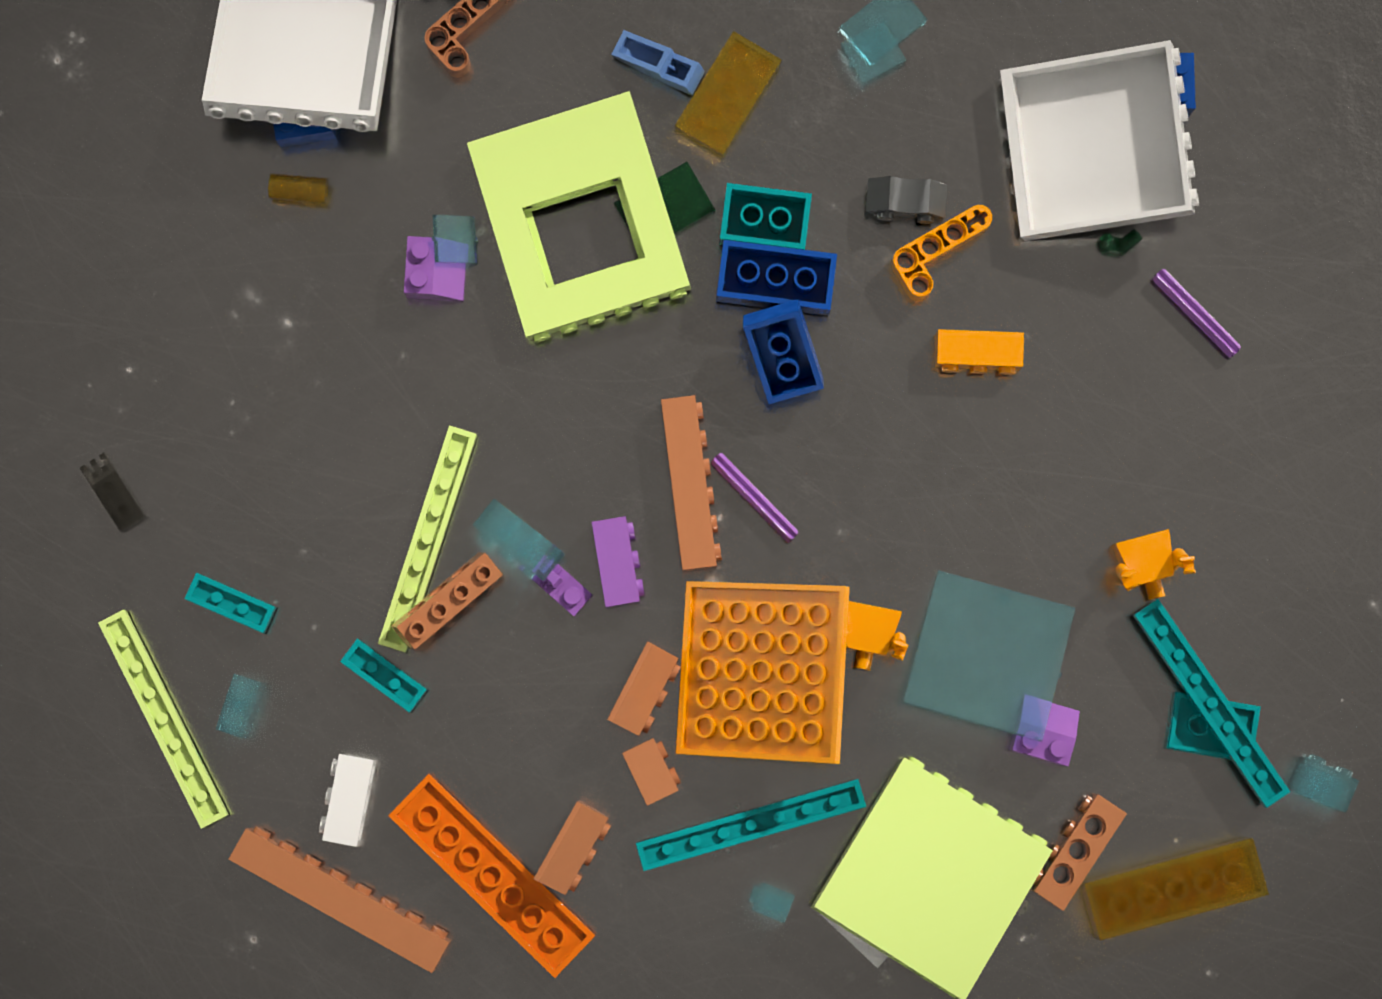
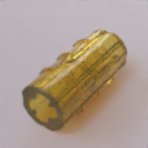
(298, 188)

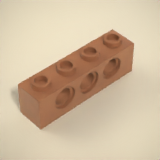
(446, 600)
(1109, 819)

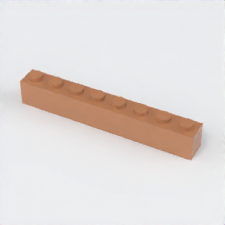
(340, 899)

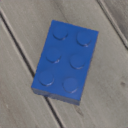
(783, 351)

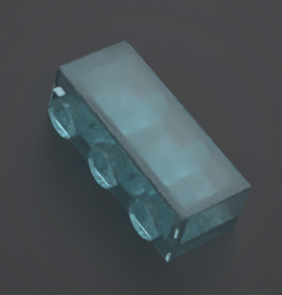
(517, 541)

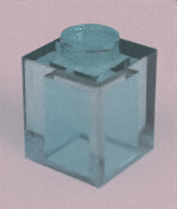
(771, 901)

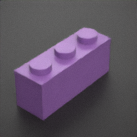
(617, 562)

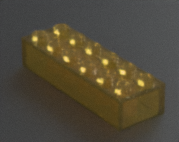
(1174, 888)

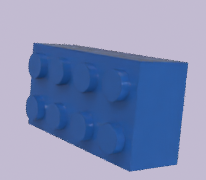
(776, 275)

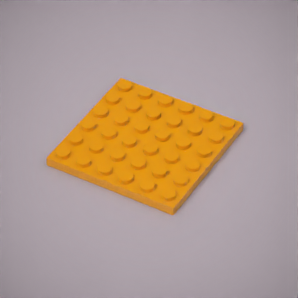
(763, 671)

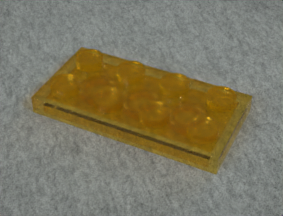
(728, 93)

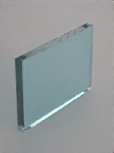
(899, 15)

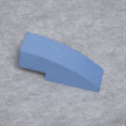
(658, 62)

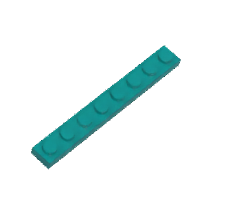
(1211, 703)
(750, 824)

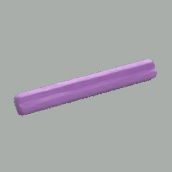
(1196, 313)
(754, 497)

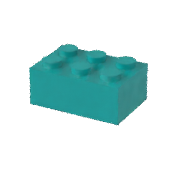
(765, 216)

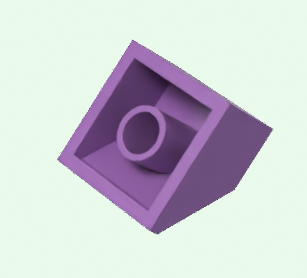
(429, 278)
(1057, 739)

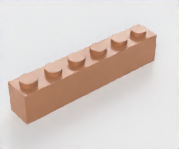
(689, 484)

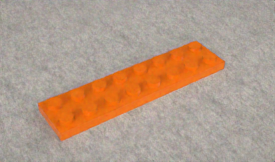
(491, 875)

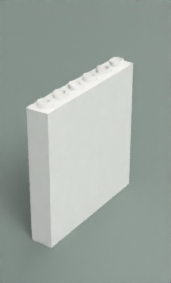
(300, 62)
(1099, 141)

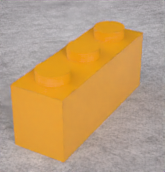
(979, 351)

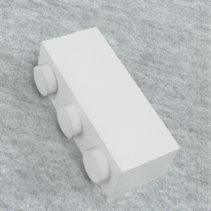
(347, 800)

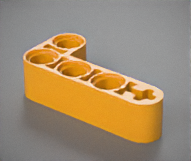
(943, 245)

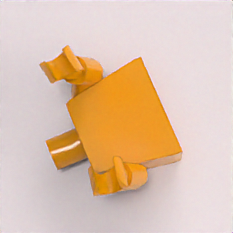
(1148, 561)
(873, 633)

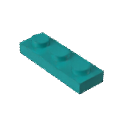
(230, 603)
(383, 675)

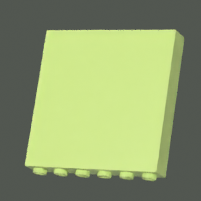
(932, 878)

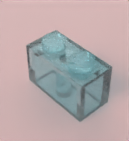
(240, 706)
(1323, 784)

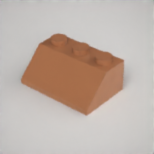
(644, 689)
(573, 848)

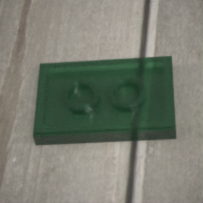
(682, 196)

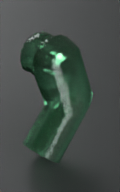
(1118, 245)

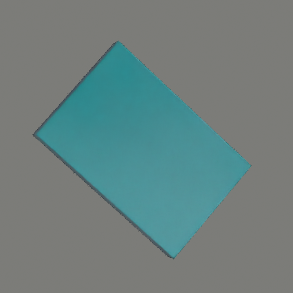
(1191, 733)

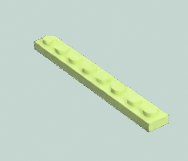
(429, 531)
(163, 719)

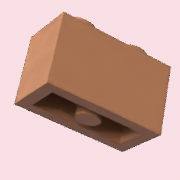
(651, 771)

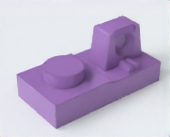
(564, 590)

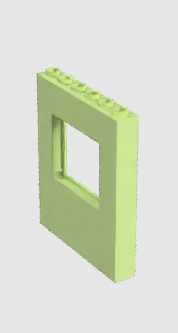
(562, 161)

